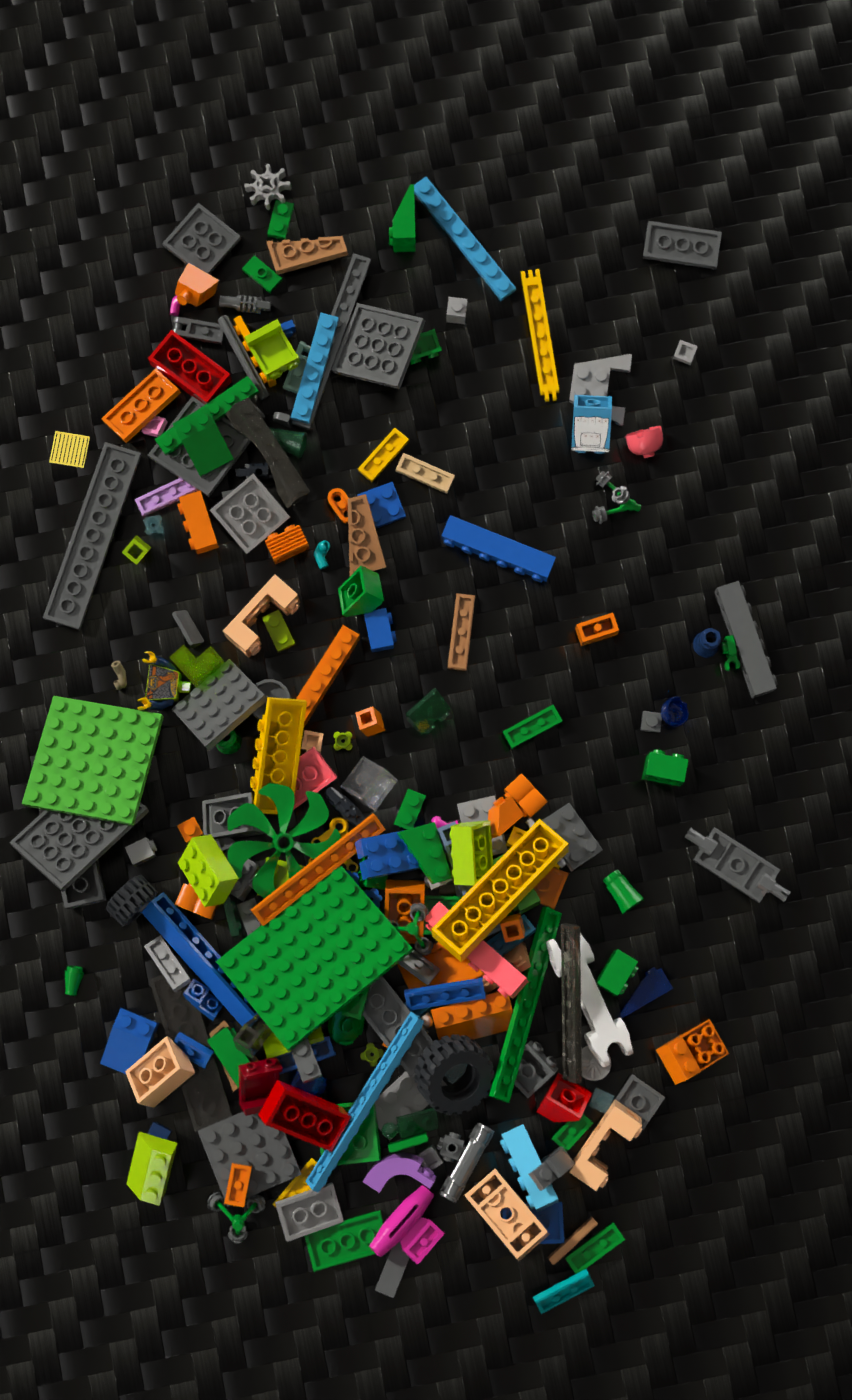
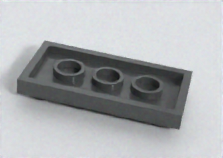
(682, 245)

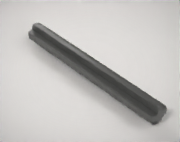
(243, 356)

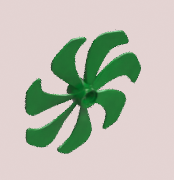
(251, 815)

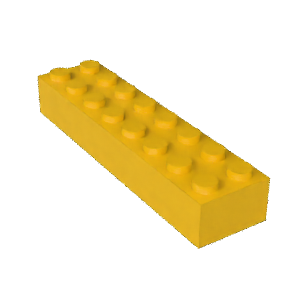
(500, 890)

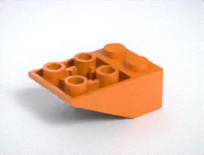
(692, 1052)

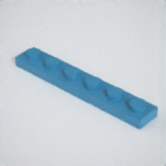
(314, 368)

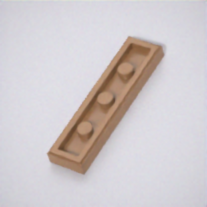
(461, 632)

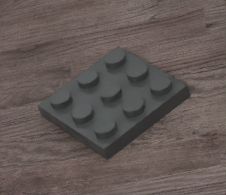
(202, 240)

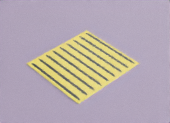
(69, 449)

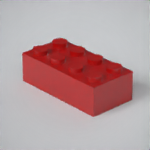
(189, 368)
(304, 1115)

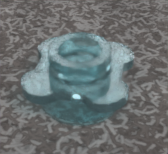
(148, 521)

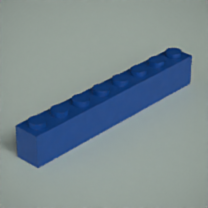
(197, 955)

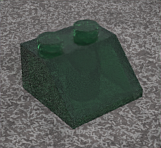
(428, 712)

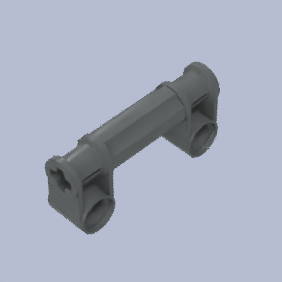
(455, 1184)

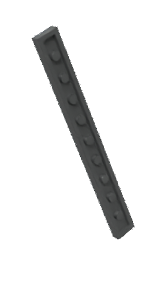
(343, 309)
(303, 1052)

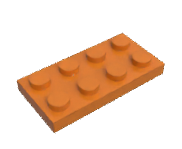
(141, 405)

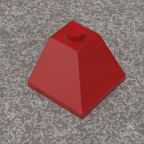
(564, 1101)

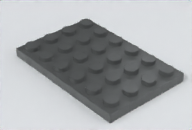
(68, 844)

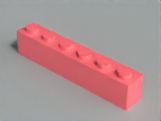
(487, 960)

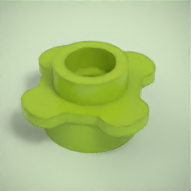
(339, 745)
(372, 1059)

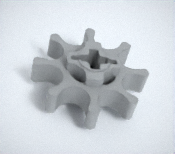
(268, 186)

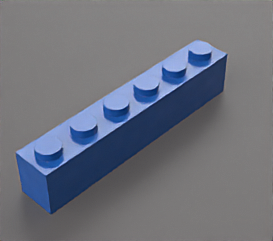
(498, 549)

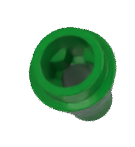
(73, 978)

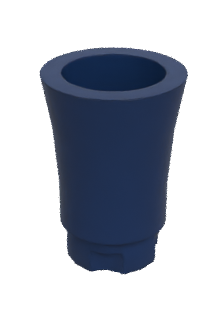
(703, 647)

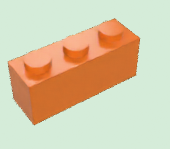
(197, 522)

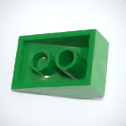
(403, 230)
(203, 441)

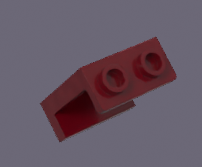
(256, 1083)

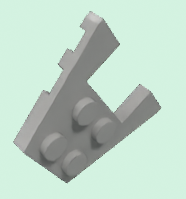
(593, 380)

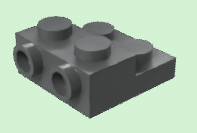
(534, 1069)

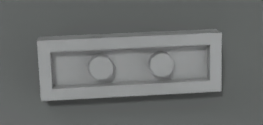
(167, 963)

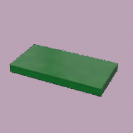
(343, 1241)

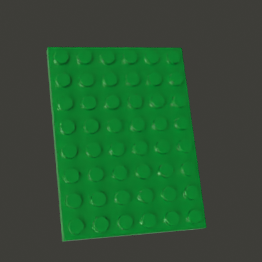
(314, 957)

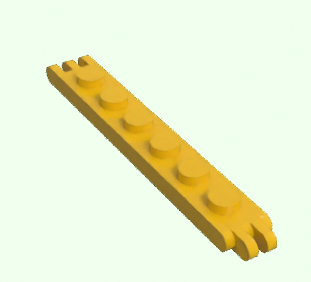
(540, 334)

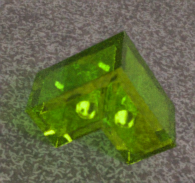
(199, 668)

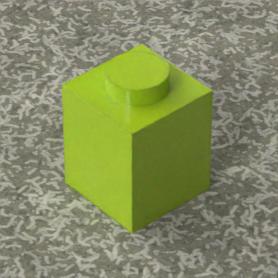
(136, 549)

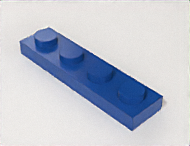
(445, 994)

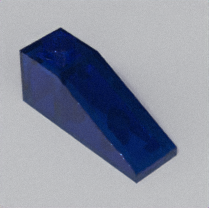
(648, 989)

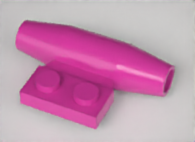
(408, 1227)

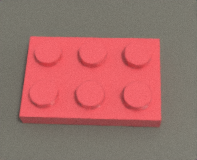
(312, 775)

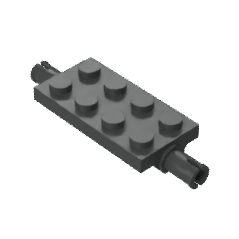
(736, 865)

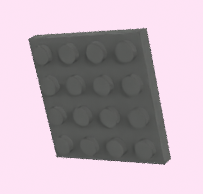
(378, 345)
(181, 464)
(219, 704)
(249, 1143)

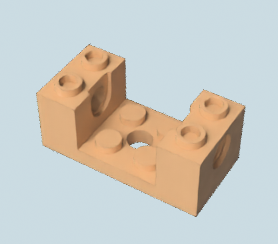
(275, 591)
(589, 1168)
(518, 1233)

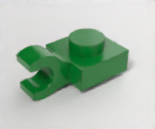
(729, 647)

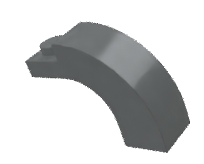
(551, 1168)

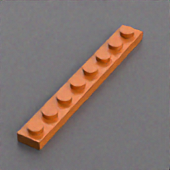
(315, 871)

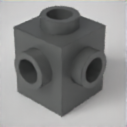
(443, 1145)

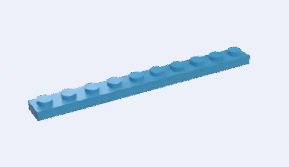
(366, 1099)

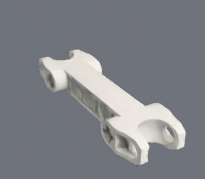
(594, 1008)

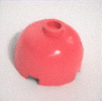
(645, 441)

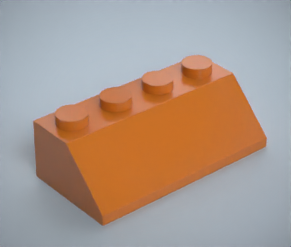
(474, 1017)

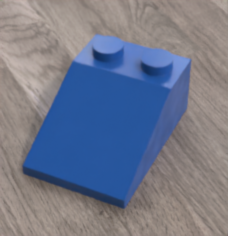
(128, 1040)

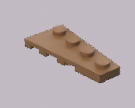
(304, 253)
(363, 537)

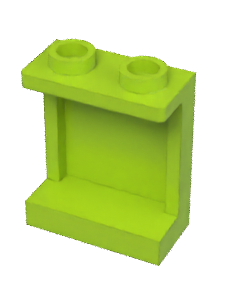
(272, 350)

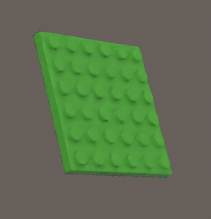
(93, 760)

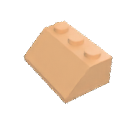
(159, 1072)

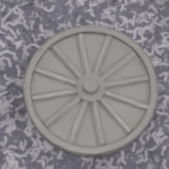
(591, 1067)

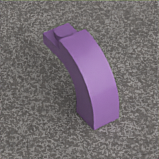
(398, 1164)

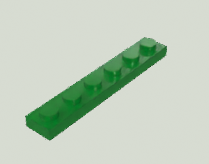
(218, 408)

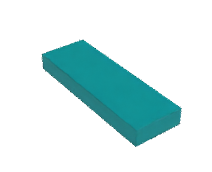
(563, 1291)

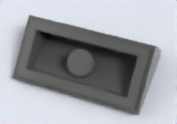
(188, 628)

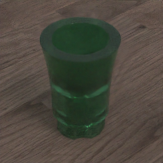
(291, 441)

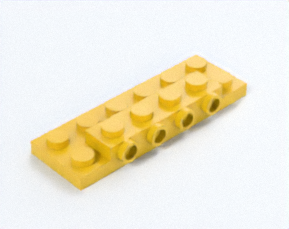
(278, 748)

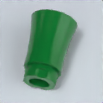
(232, 745)
(622, 891)

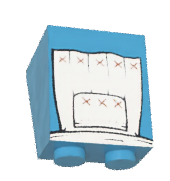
(591, 423)

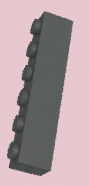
(748, 645)

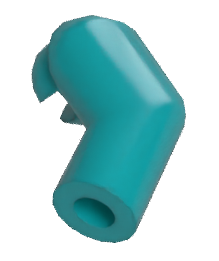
(320, 553)

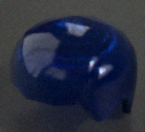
(674, 712)

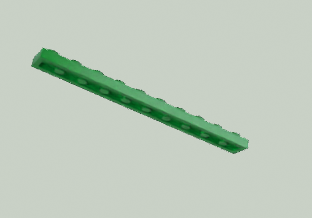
(525, 1007)

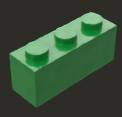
(225, 1049)

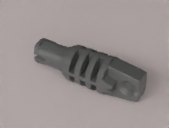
(245, 303)

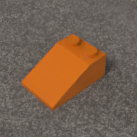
(398, 900)

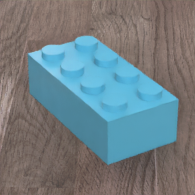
(524, 1161)

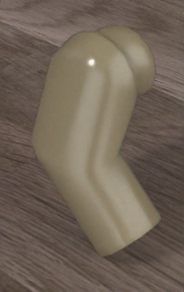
(121, 674)

